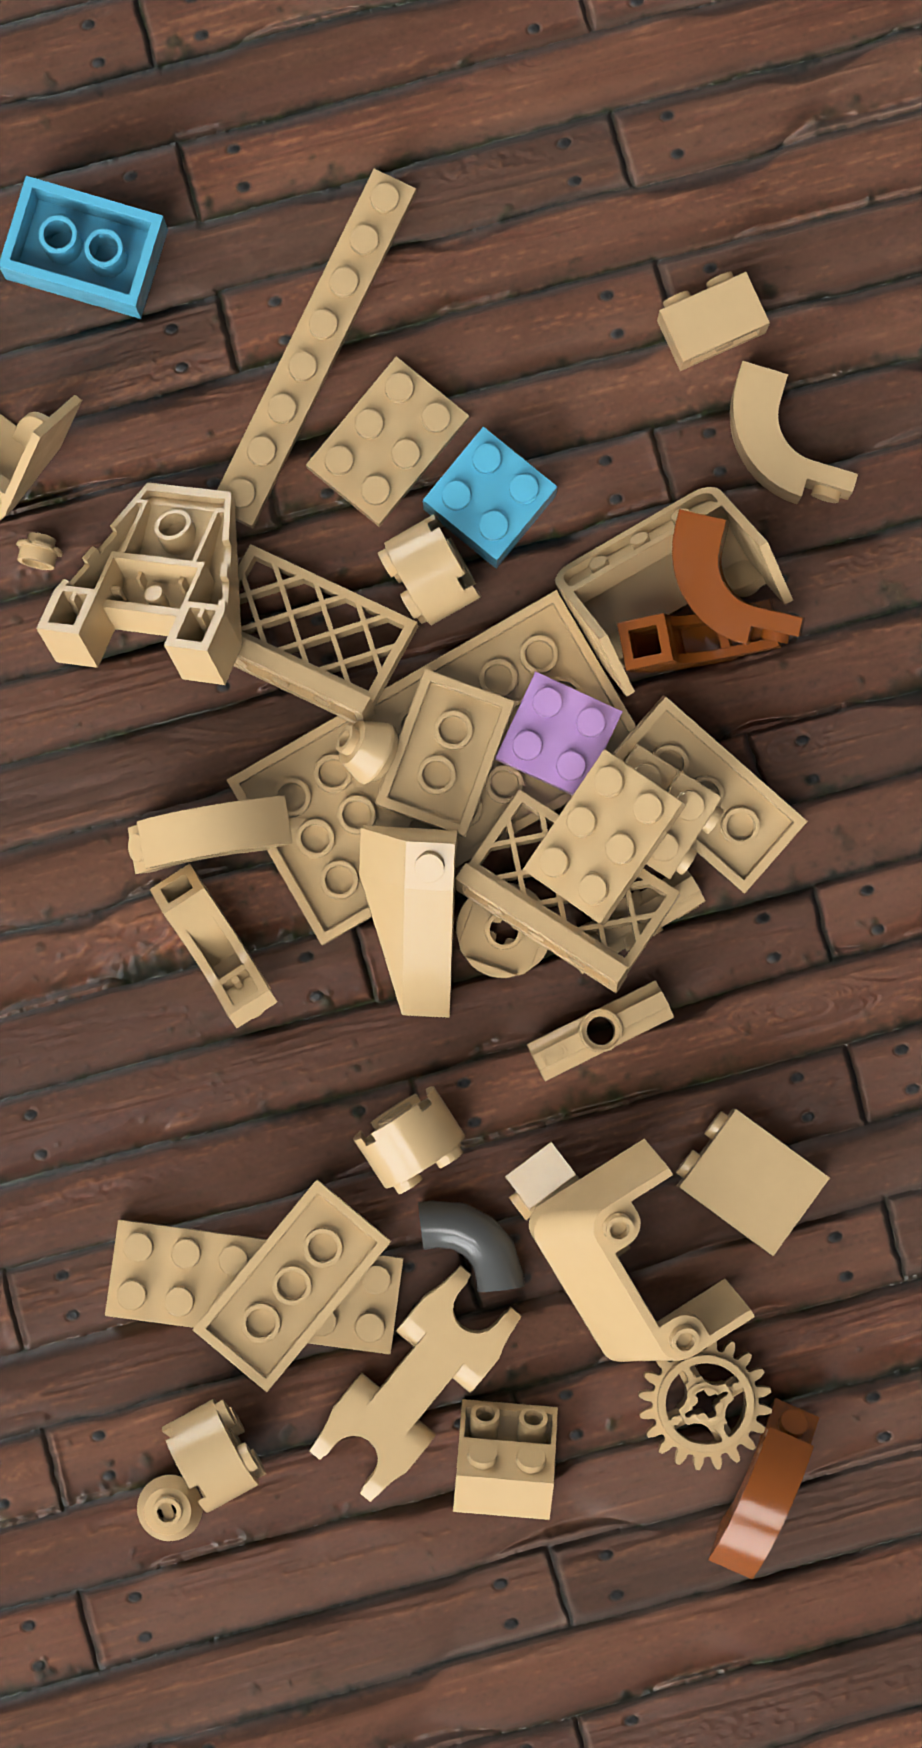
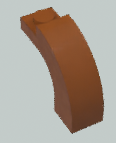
(700, 576)
(682, 642)
(766, 1491)

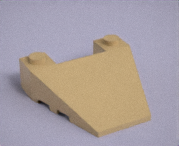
(158, 573)

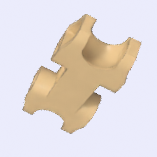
(391, 1412)

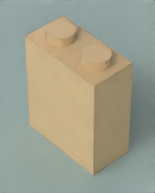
(751, 1180)

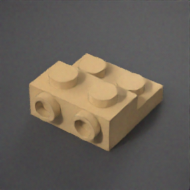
(699, 813)

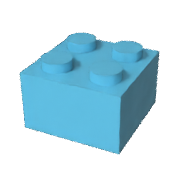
(489, 497)

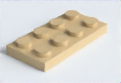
(754, 818)
(291, 1285)

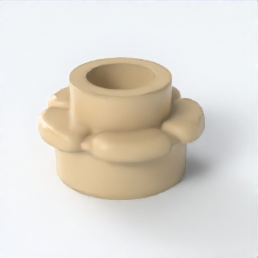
(38, 551)

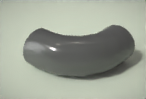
(476, 1238)

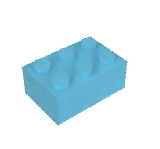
(83, 247)

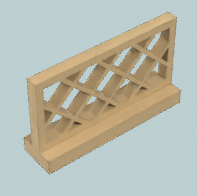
(299, 676)
(544, 925)

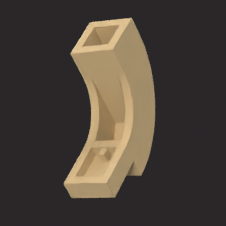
(766, 451)
(209, 833)
(214, 945)

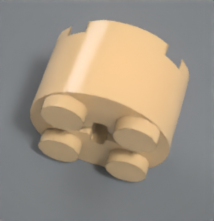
(431, 571)
(411, 1140)
(212, 1455)

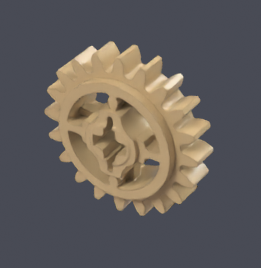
(725, 1439)

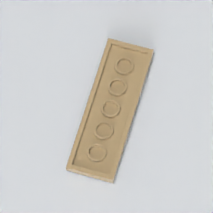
(181, 1272)

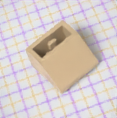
(506, 1459)

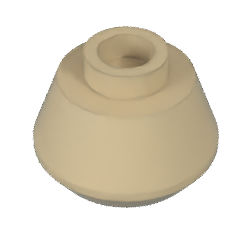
(367, 749)
(162, 1494)

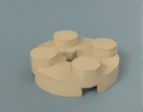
(486, 955)

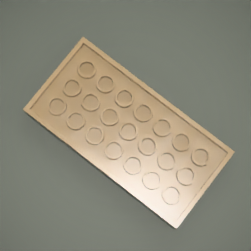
(331, 805)

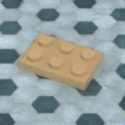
(387, 441)
(445, 753)
(604, 837)

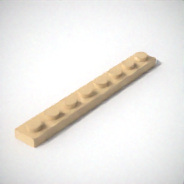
(315, 344)

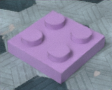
(557, 734)

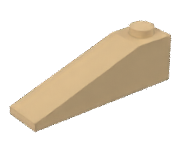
(412, 904)

